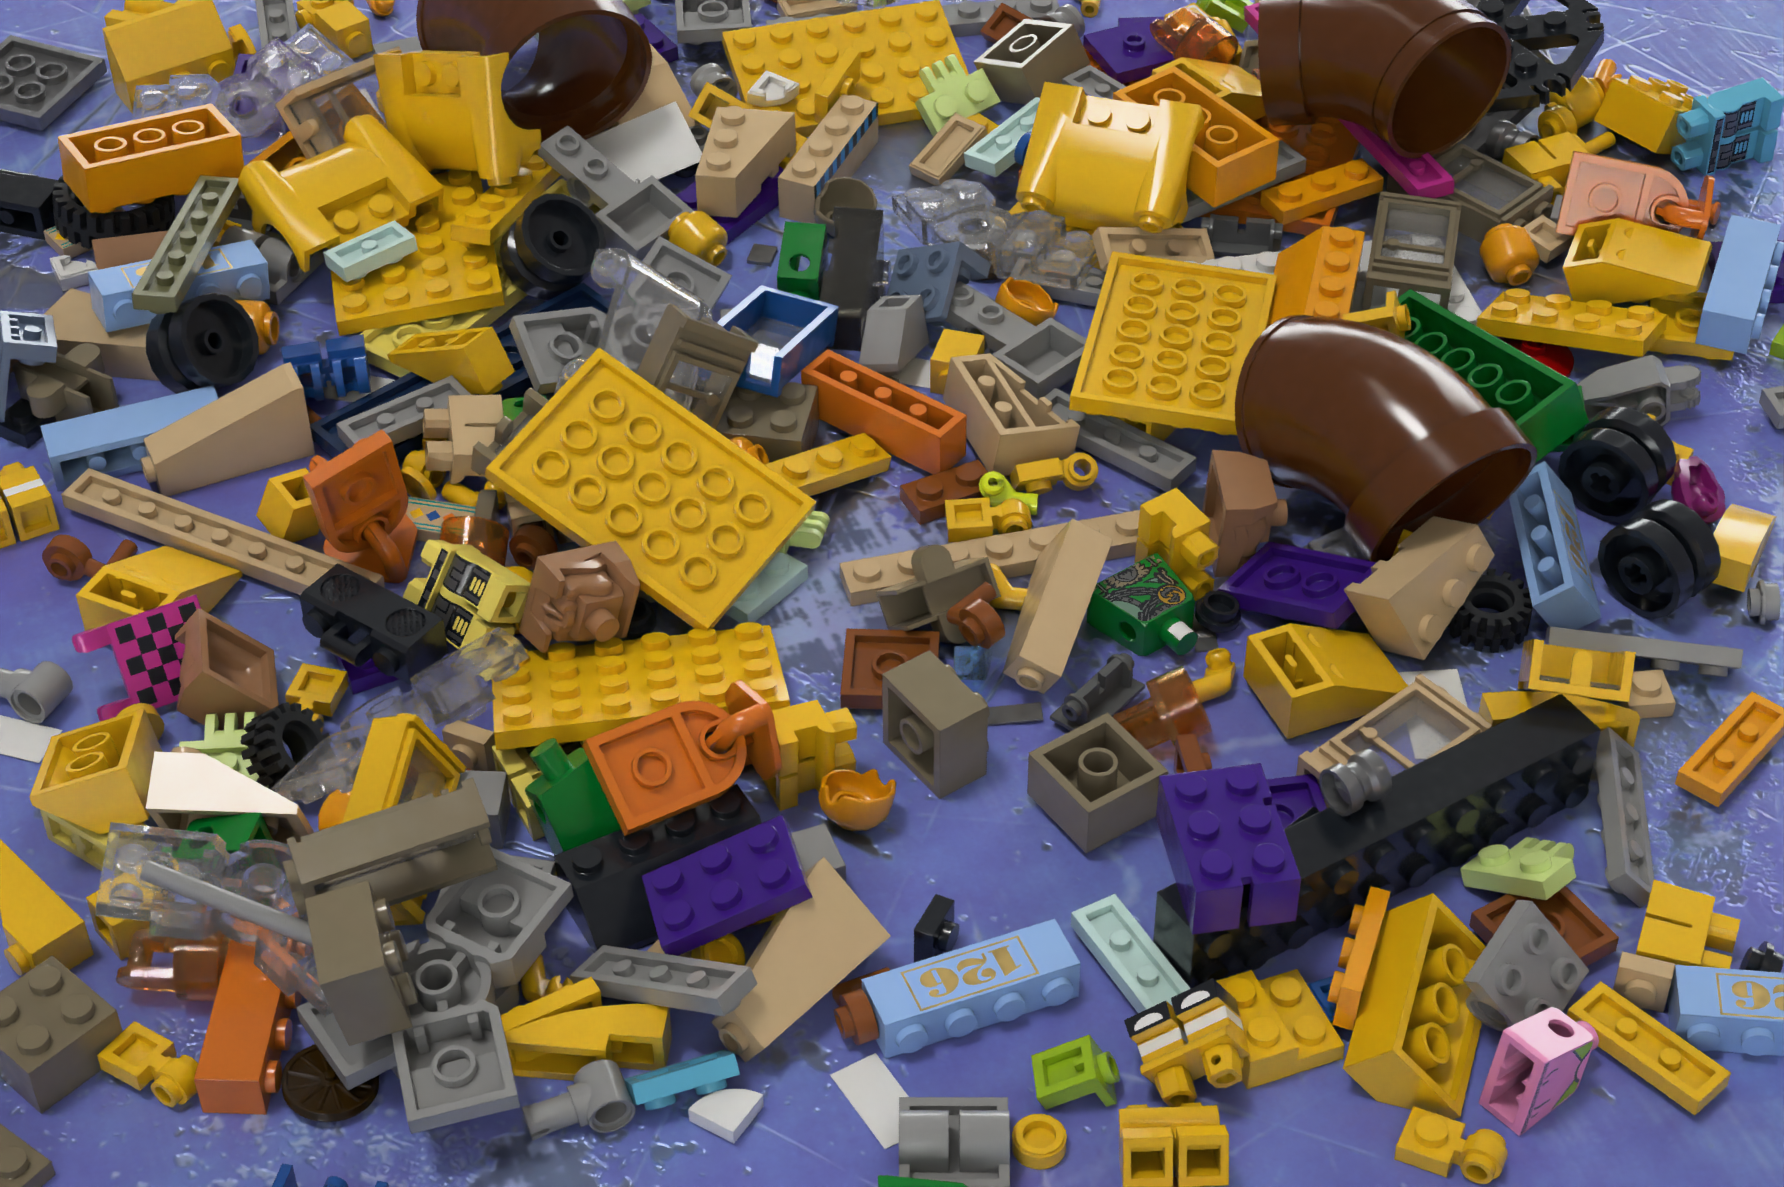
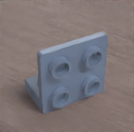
(934, 273)
(27, 339)

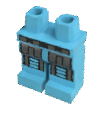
(1729, 127)

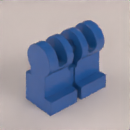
(345, 366)

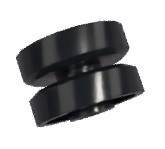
(551, 246)
(202, 344)
(1617, 464)
(1659, 558)

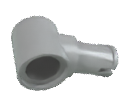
(36, 691)
(594, 1099)

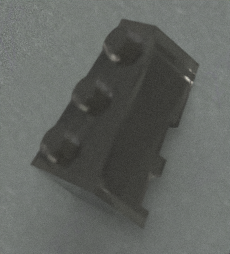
(855, 272)

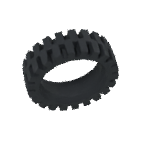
(82, 226)

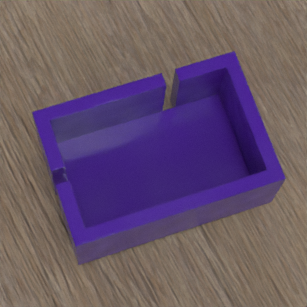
(1224, 836)

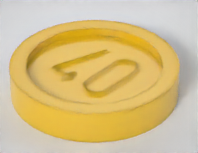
(417, 484)

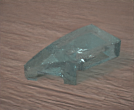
(972, 662)

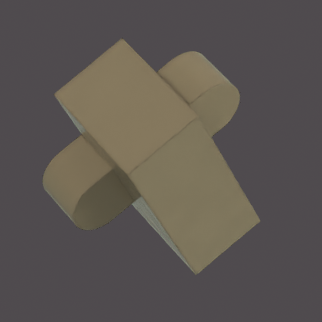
(69, 386)
(934, 591)

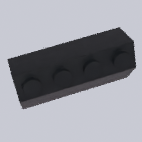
(608, 872)

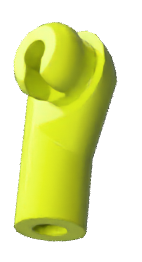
(999, 489)

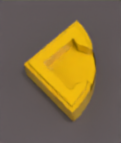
(240, 41)

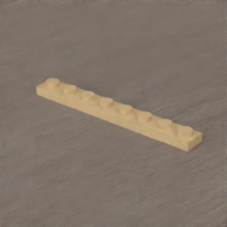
(201, 532)
(1011, 551)

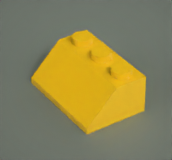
(168, 43)
(99, 773)

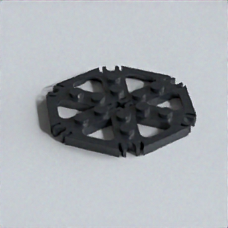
(1530, 75)

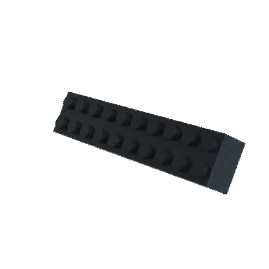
(1426, 824)

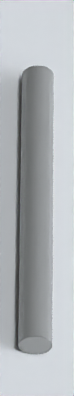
(226, 901)

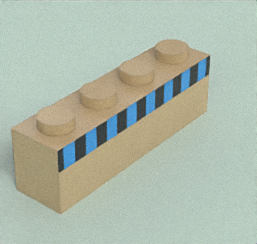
(830, 152)

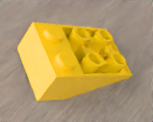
(1226, 81)
(1645, 111)
(1633, 262)
(150, 582)
(1317, 676)

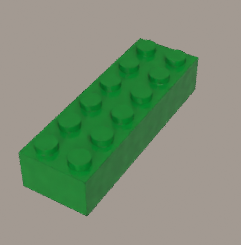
(1535, 395)

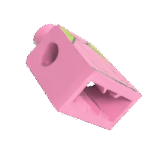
(1537, 1067)

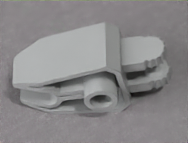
(1643, 387)

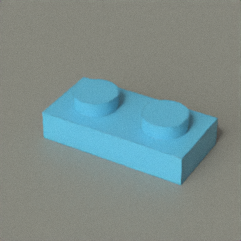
(703, 1073)

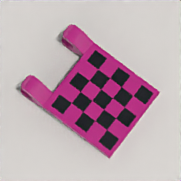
(144, 653)

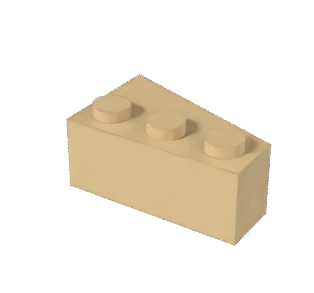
(740, 155)
(1003, 418)
(1422, 586)

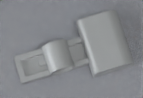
(629, 212)
(1040, 354)

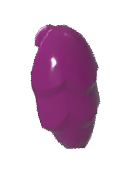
(1698, 489)

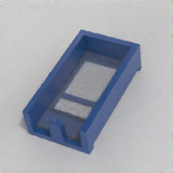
(788, 332)

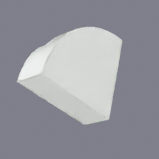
(772, 90)
(71, 273)
(726, 1112)

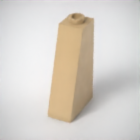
(121, 350)
(232, 436)
(1055, 605)
(801, 961)

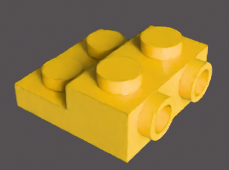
(1281, 1027)

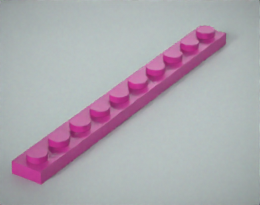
(1416, 176)

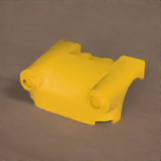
(453, 113)
(1109, 160)
(339, 190)

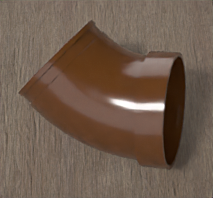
(586, 62)
(1396, 67)
(1375, 429)

